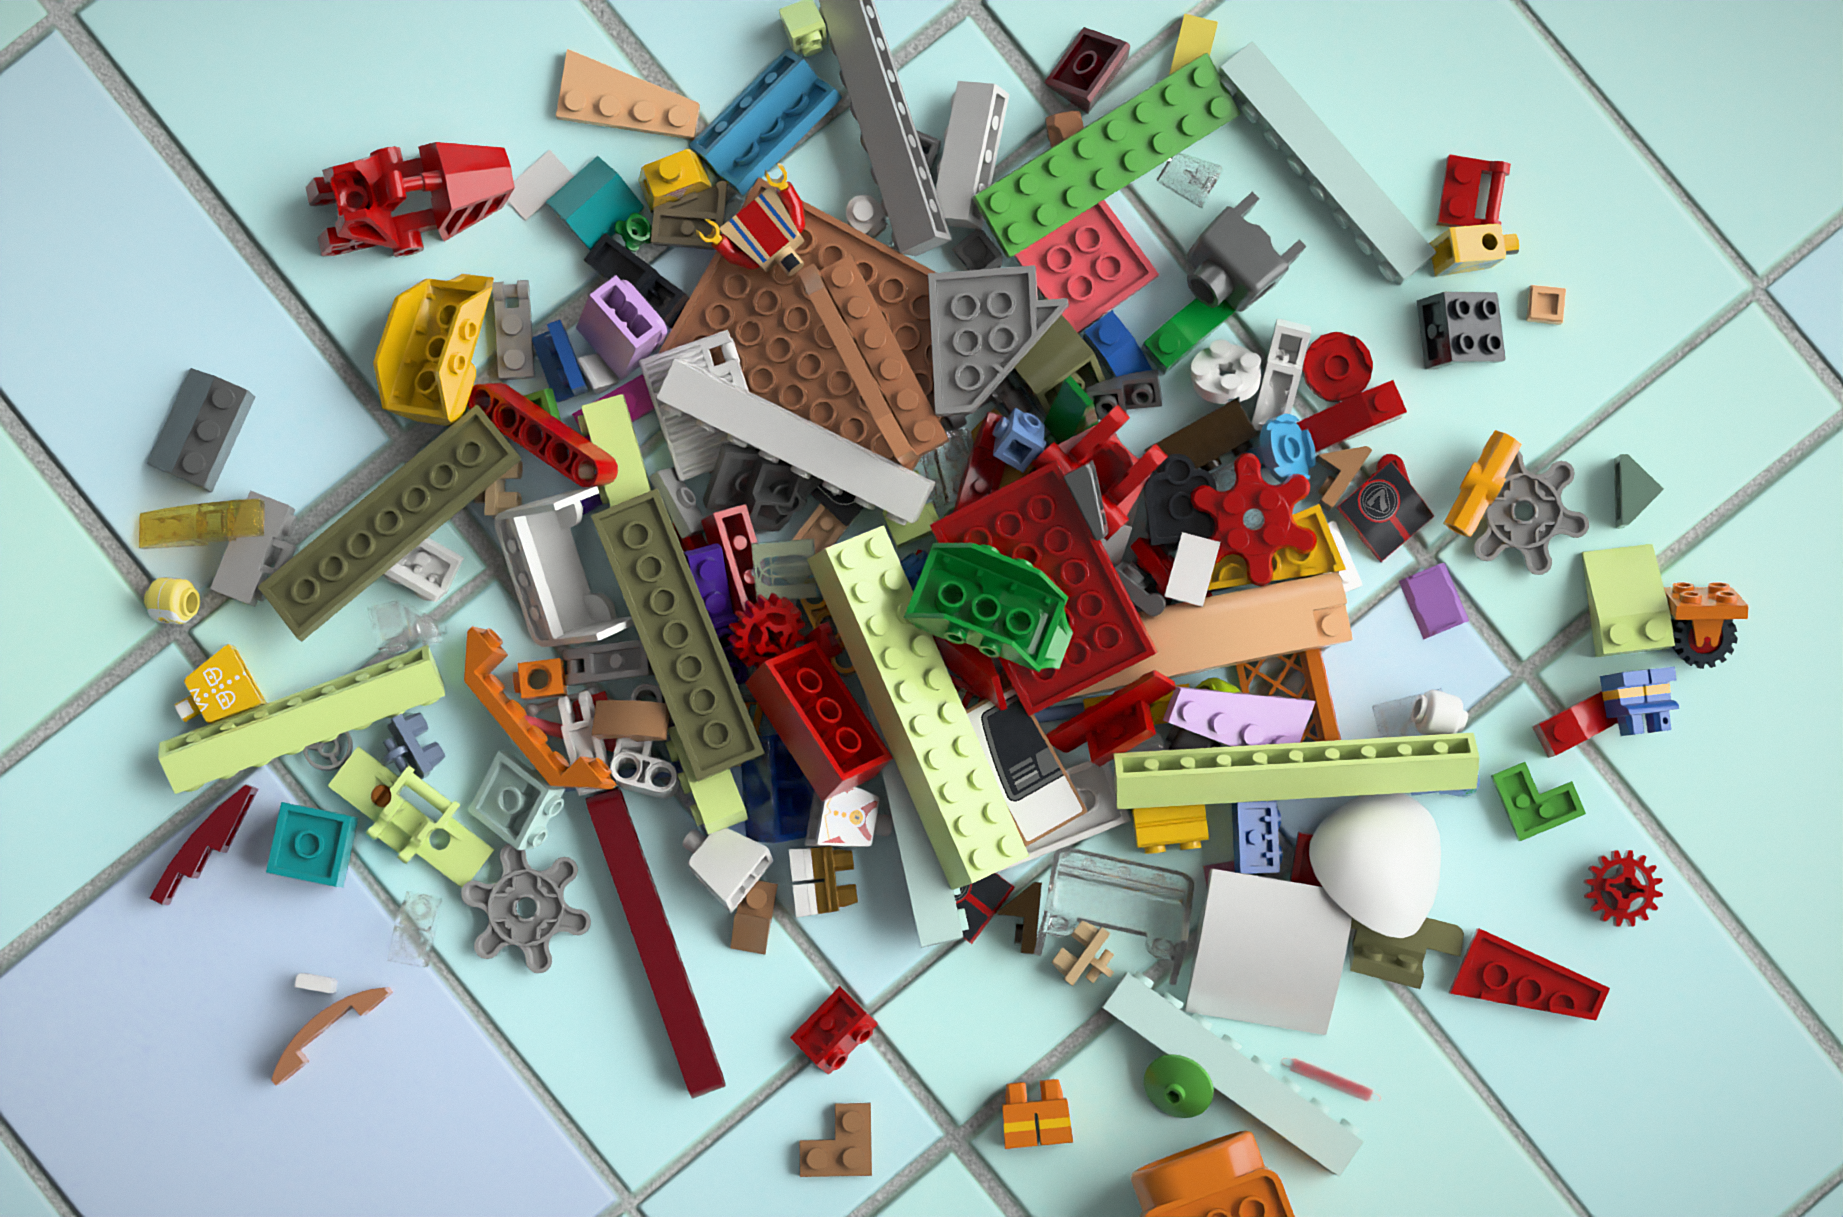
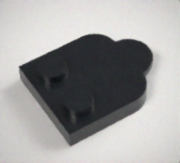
(1169, 501)

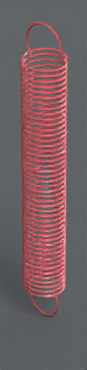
(1358, 1087)

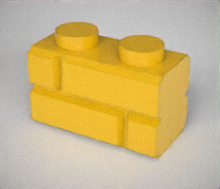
(1169, 825)

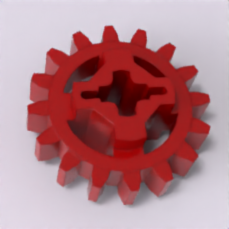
(773, 617)
(1619, 902)

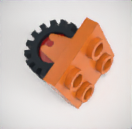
(1704, 621)

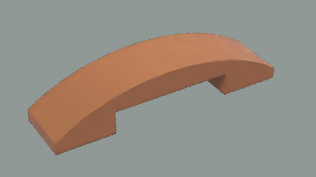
(294, 1059)

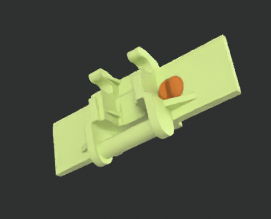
(401, 825)

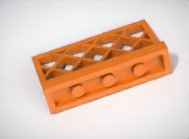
(1317, 688)

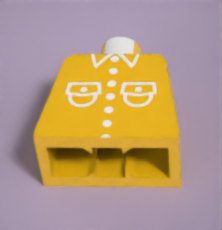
(220, 688)

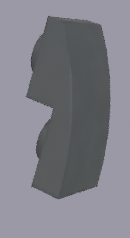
(1127, 391)

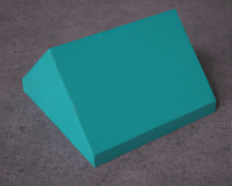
(594, 202)

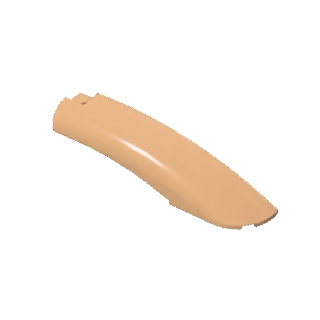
(1238, 630)

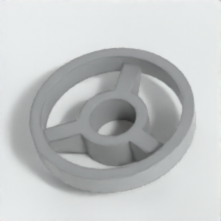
(330, 756)

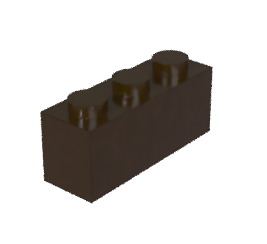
(1212, 437)

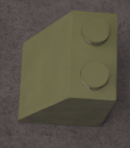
(1052, 360)

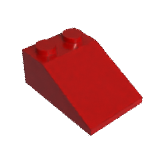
(973, 668)

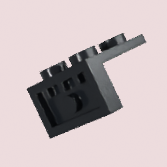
(1460, 329)

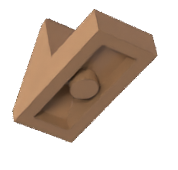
(1343, 464)
(754, 918)

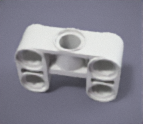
(640, 755)

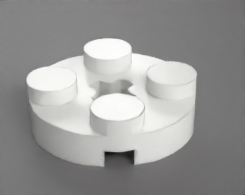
(1225, 357)

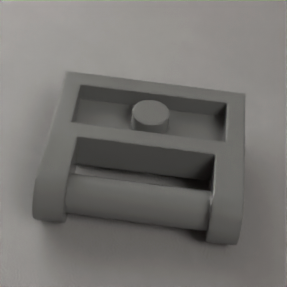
(1141, 589)

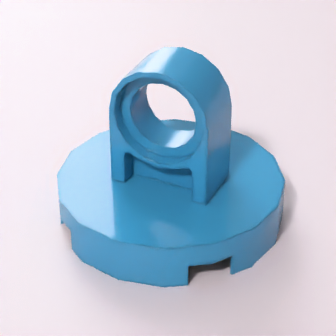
(1285, 448)

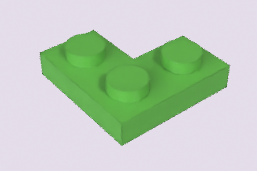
(1535, 812)

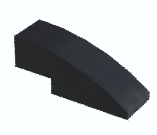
(613, 259)

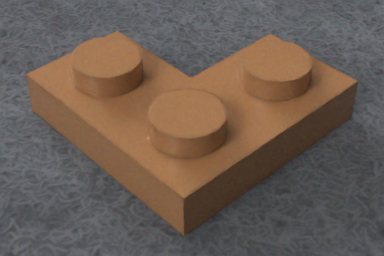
(846, 1154)

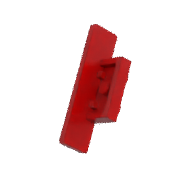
(1115, 722)

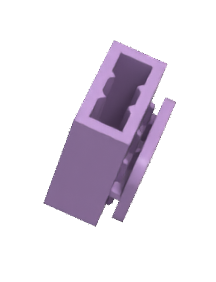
(621, 326)

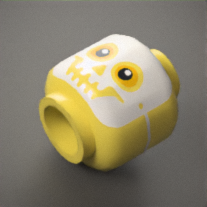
(171, 600)

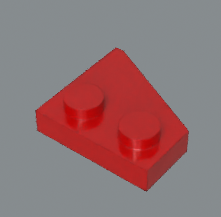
(1156, 563)

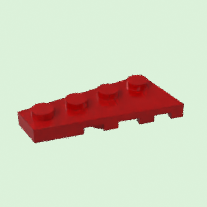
(1517, 977)

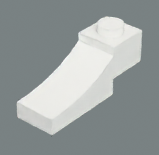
(1281, 371)

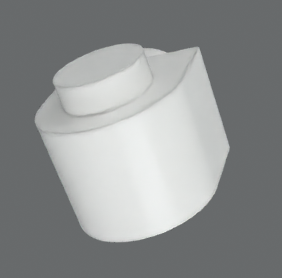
(866, 215)

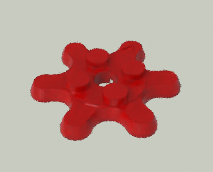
(1276, 505)

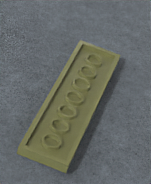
(389, 523)
(677, 635)

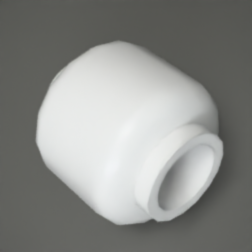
(1438, 713)

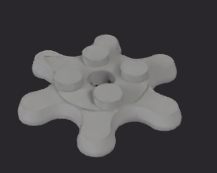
(1548, 517)
(501, 901)

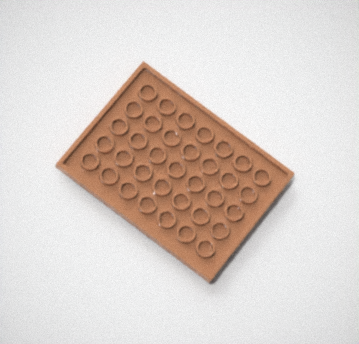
(783, 340)

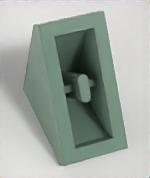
(1633, 490)

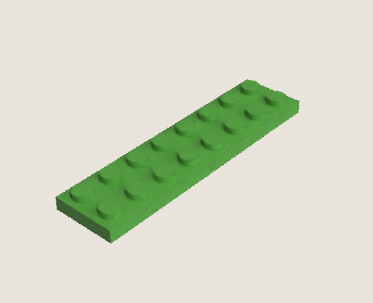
(1106, 155)

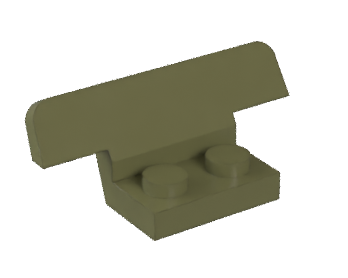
(1402, 958)

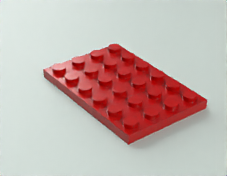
(1043, 525)

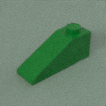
(1184, 333)
(1070, 413)

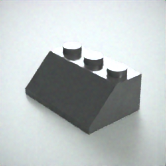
(201, 429)

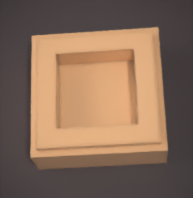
(1546, 304)

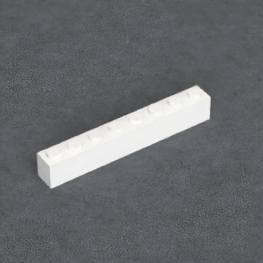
(795, 441)

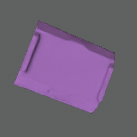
(1433, 600)

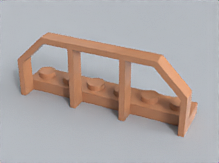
(882, 354)

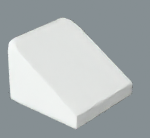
(597, 373)

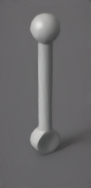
(533, 709)

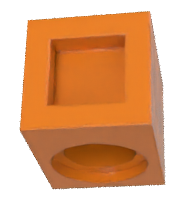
(556, 682)

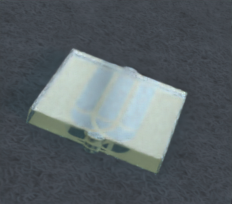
(784, 569)

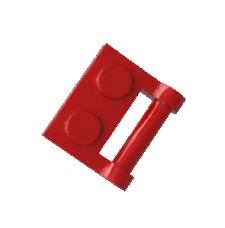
(1462, 188)

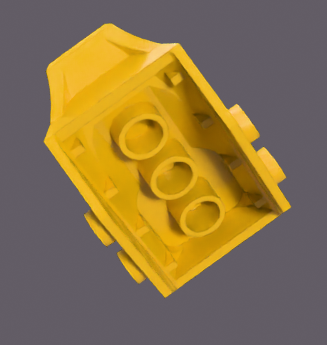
(429, 347)

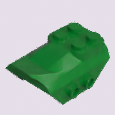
(991, 603)

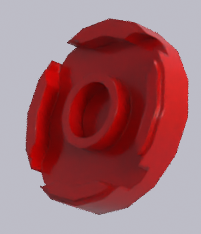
(1337, 366)

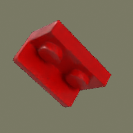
(834, 1031)

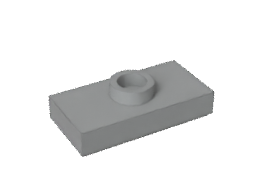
(679, 502)

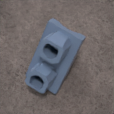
(404, 733)

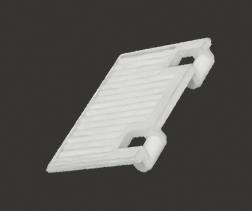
(690, 446)

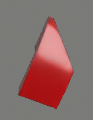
(825, 639)

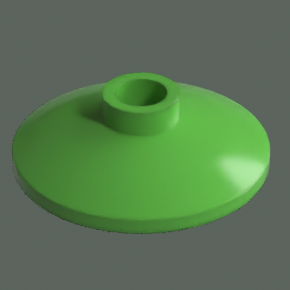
(1186, 1078)

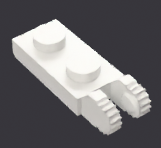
(578, 735)

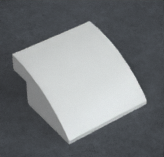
(1268, 952)

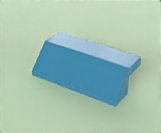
(765, 121)

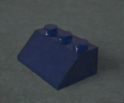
(775, 793)

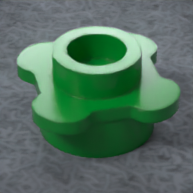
(640, 226)

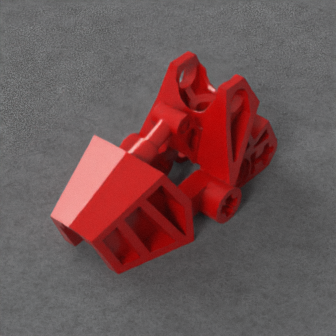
(464, 187)
(1118, 470)

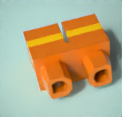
(1020, 1116)

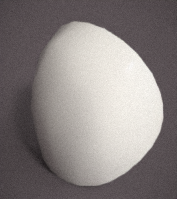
(1380, 861)

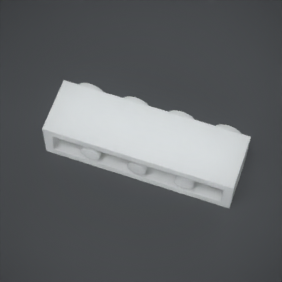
(970, 150)

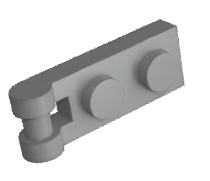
(514, 331)
(606, 663)

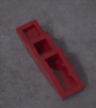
(214, 833)

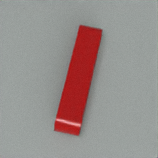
(525, 428)

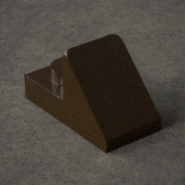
(1026, 906)

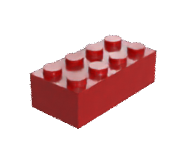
(818, 720)

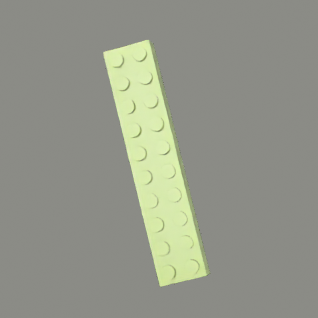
(917, 709)

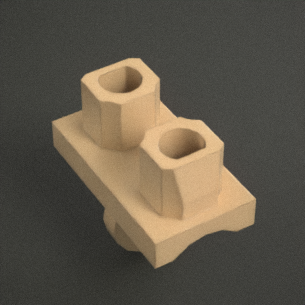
(496, 498)
(1073, 967)

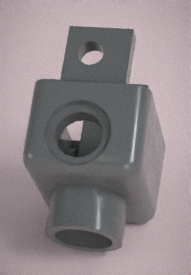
(1236, 260)

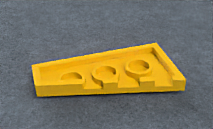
(1286, 562)

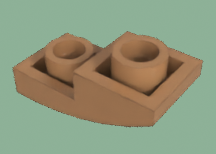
(631, 719)

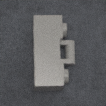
(248, 558)

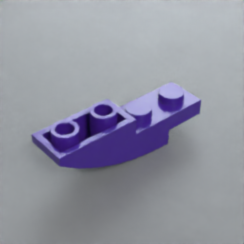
(711, 578)

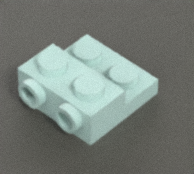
(516, 802)

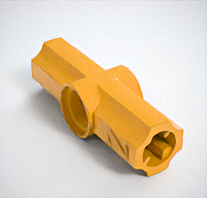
(1482, 483)

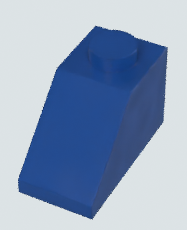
(1115, 346)

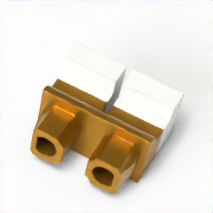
(821, 864)

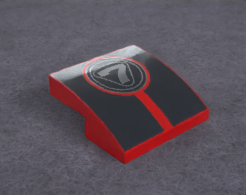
(1385, 511)
(981, 902)

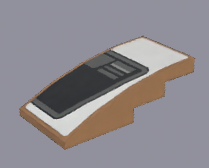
(1025, 768)

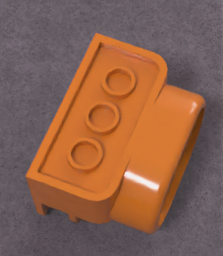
(1212, 1181)

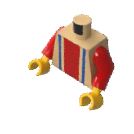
(764, 230)

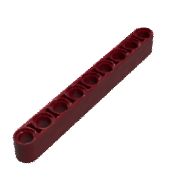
(655, 942)

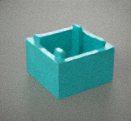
(312, 845)

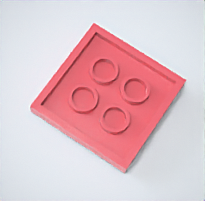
(1089, 264)

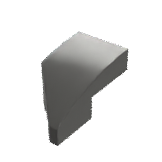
(978, 251)

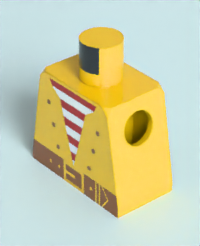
(672, 178)

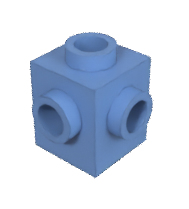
(1018, 439)

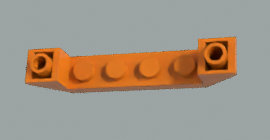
(481, 658)

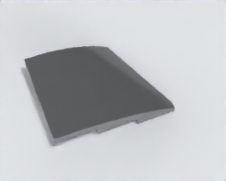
(764, 486)

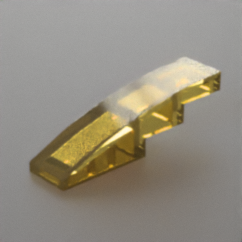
(201, 523)

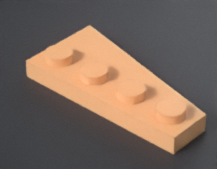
(618, 100)

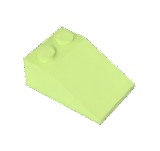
(1626, 601)

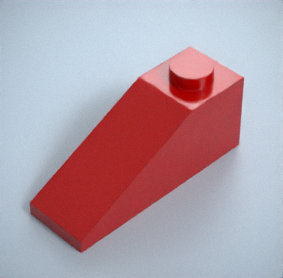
(1355, 416)
(1573, 725)

